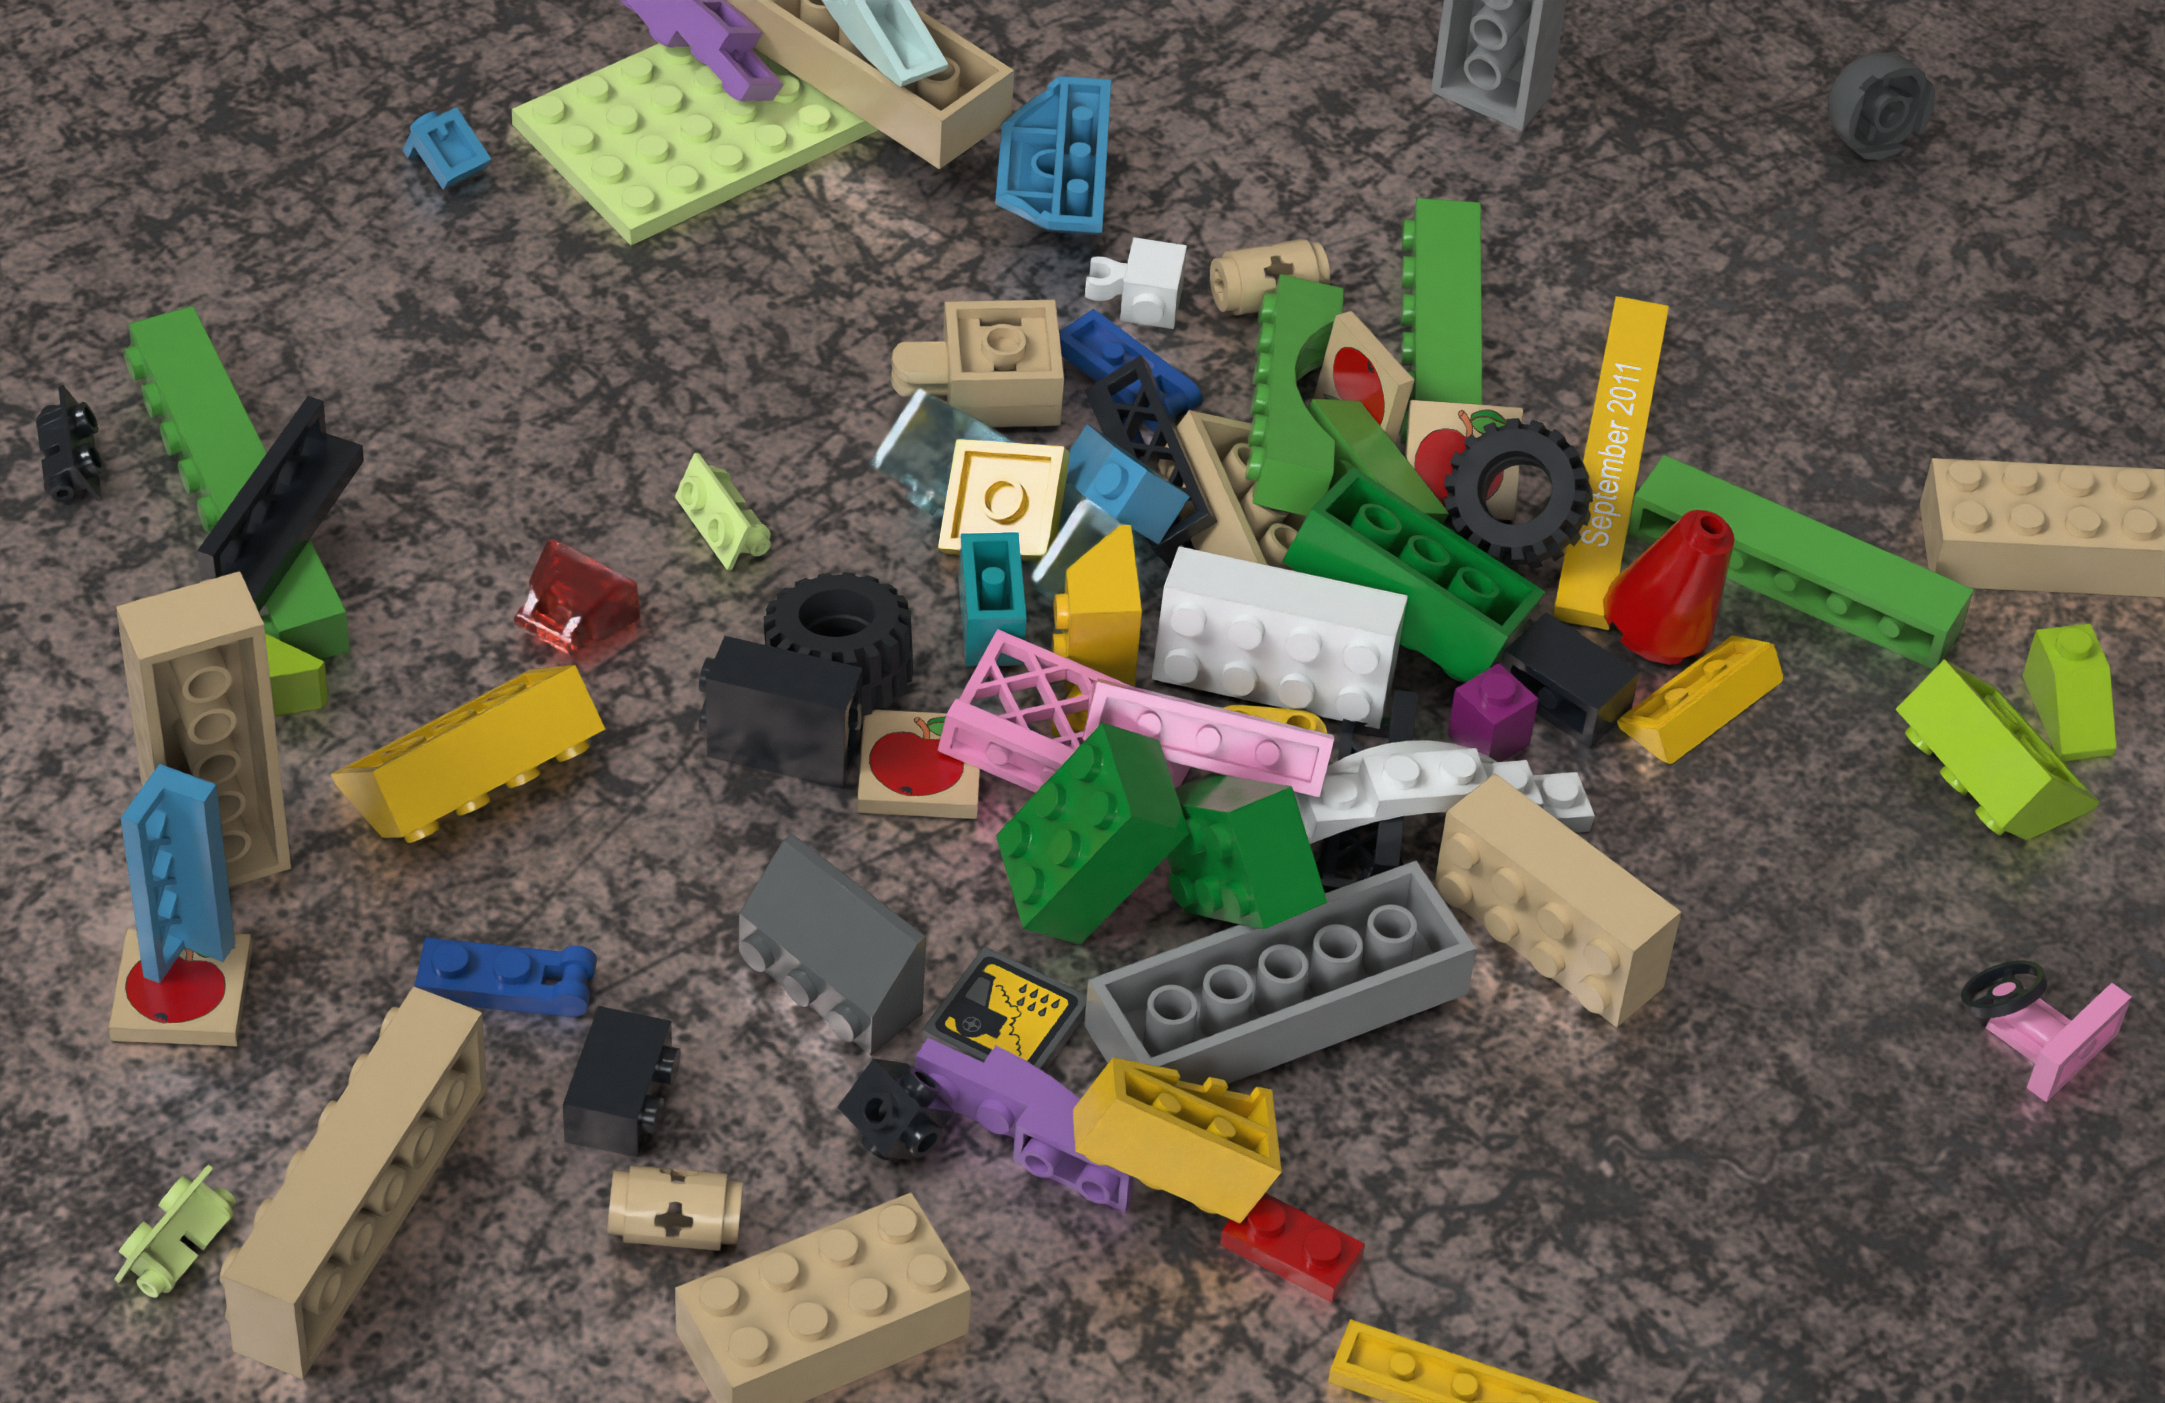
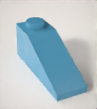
(1123, 485)

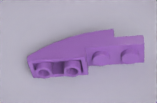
(717, 38)
(1032, 1108)

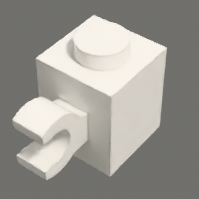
(1148, 282)

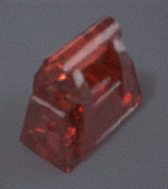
(581, 595)

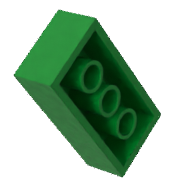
(1459, 598)

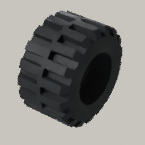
(1509, 447)
(848, 623)

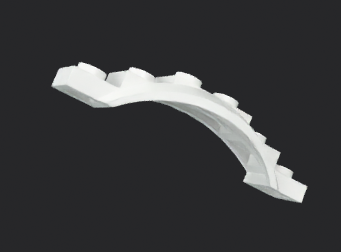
(1424, 779)

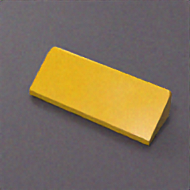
(1703, 697)

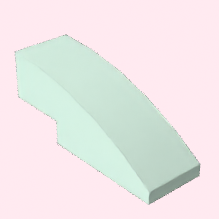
(889, 37)

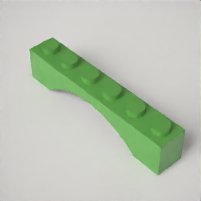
(1289, 450)

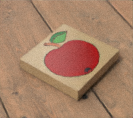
(1364, 371)
(1438, 432)
(907, 772)
(193, 1004)

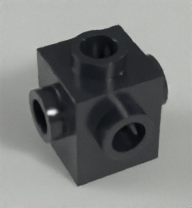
(896, 1110)

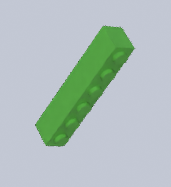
(1442, 302)
(1812, 564)

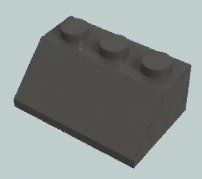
(834, 947)

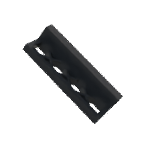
(1122, 424)
(281, 504)
(1388, 832)

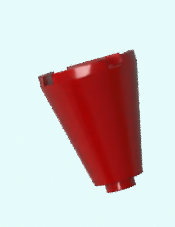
(1673, 590)

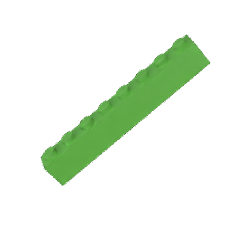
(217, 456)

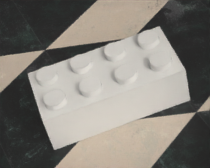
(1278, 637)

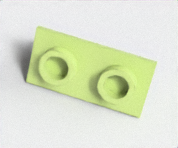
(719, 514)
(190, 1212)

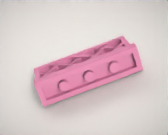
(1215, 736)
(1004, 741)

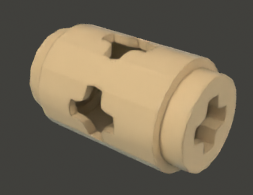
(1240, 279)
(642, 1207)

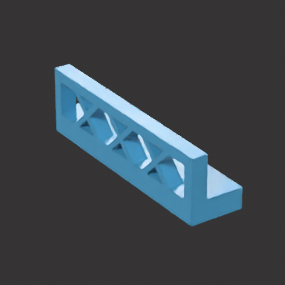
(177, 871)

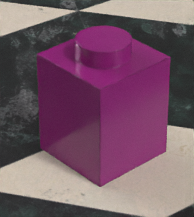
(1493, 714)

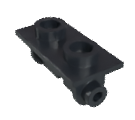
(69, 448)

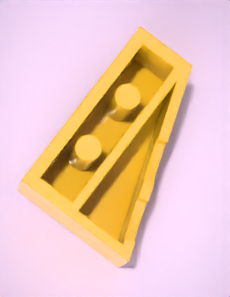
(1181, 1135)

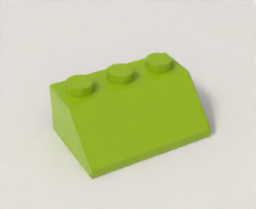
(1993, 754)

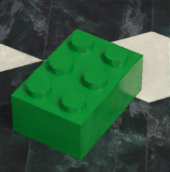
(1091, 834)
(1243, 853)

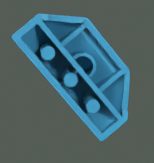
(1057, 157)

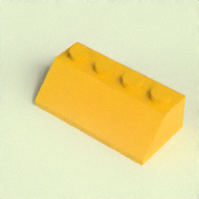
(472, 752)

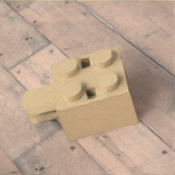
(993, 362)

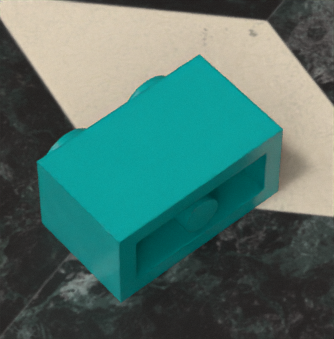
(990, 592)

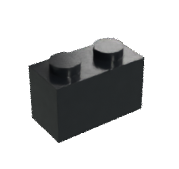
(1574, 679)
(620, 1082)

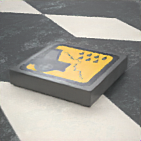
(1008, 1008)

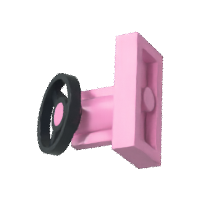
(2040, 1031)

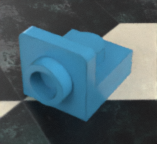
(447, 147)

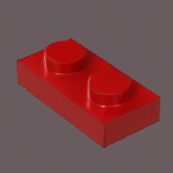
(1295, 1246)

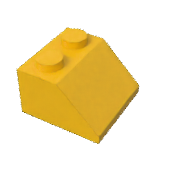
(1101, 610)

